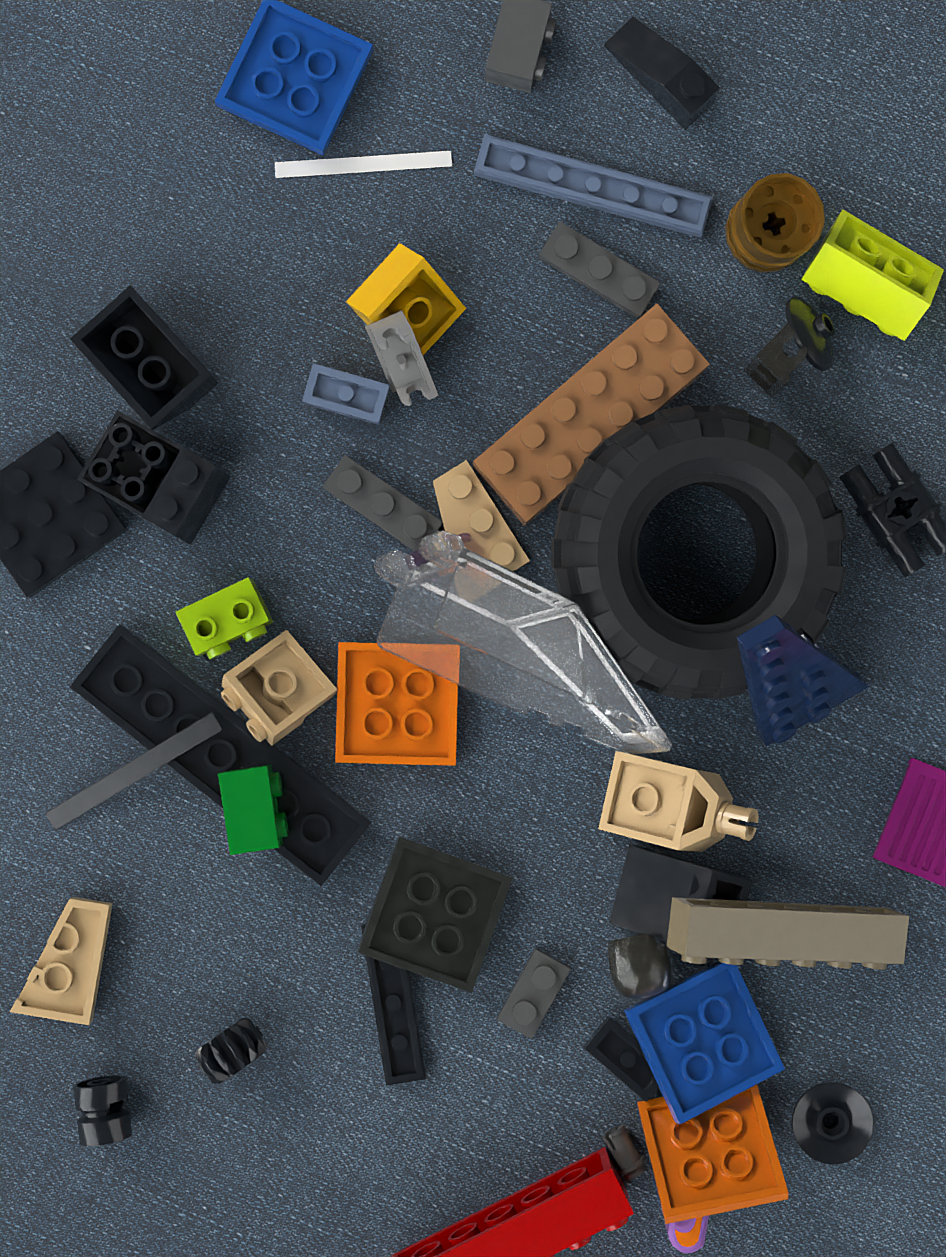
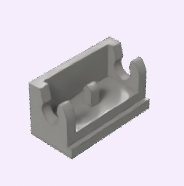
(401, 357)

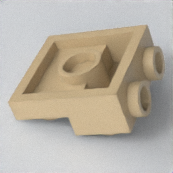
(276, 688)

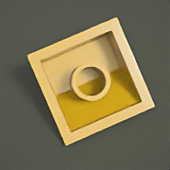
(411, 286)

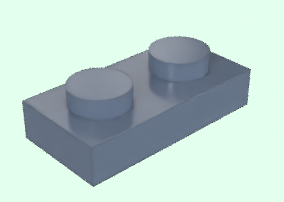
(346, 394)

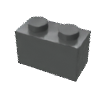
(518, 44)

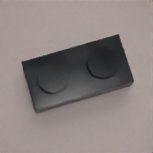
(622, 1057)

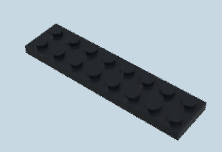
(158, 700)

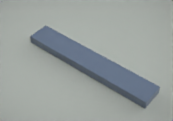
(593, 186)

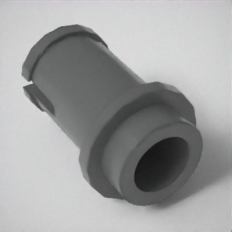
(621, 1146)

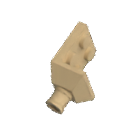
(671, 805)

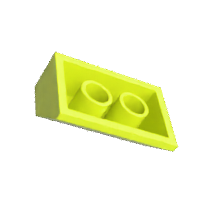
(873, 276)

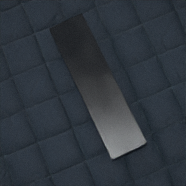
(396, 1022)

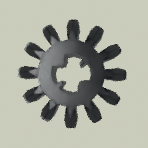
(231, 1051)

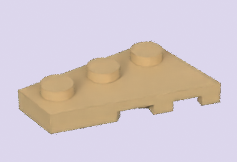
(469, 509)

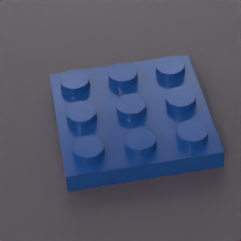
(294, 75)
(704, 1040)

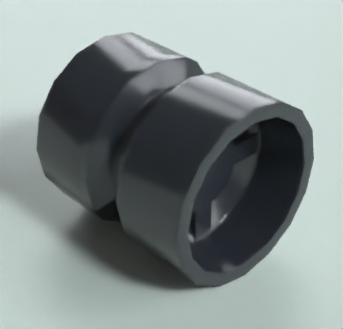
(102, 1110)

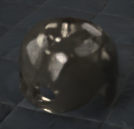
(639, 966)

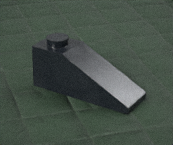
(664, 72)

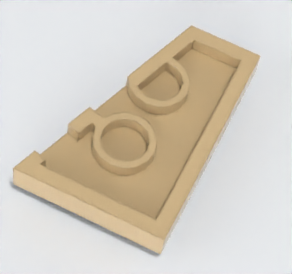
(70, 966)

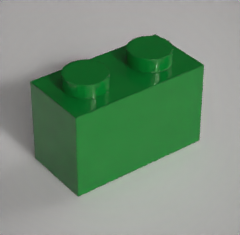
(252, 809)

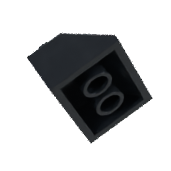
(143, 359)

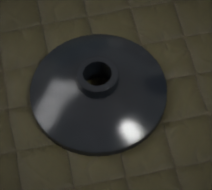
(812, 332)
(843, 1138)

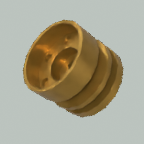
(780, 202)

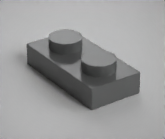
(533, 993)

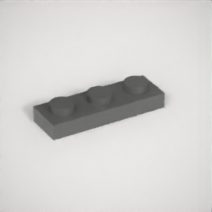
(599, 270)
(381, 503)

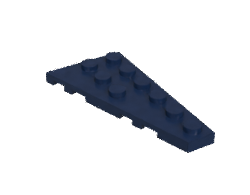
(791, 679)

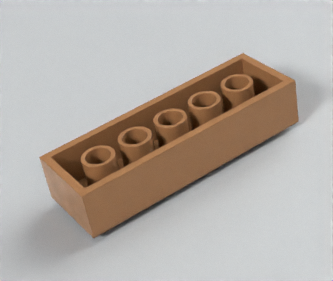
(617, 386)

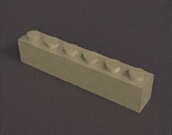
(786, 932)

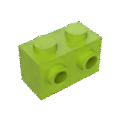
(224, 618)

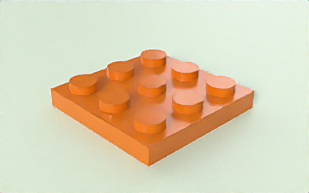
(392, 710)
(713, 1160)

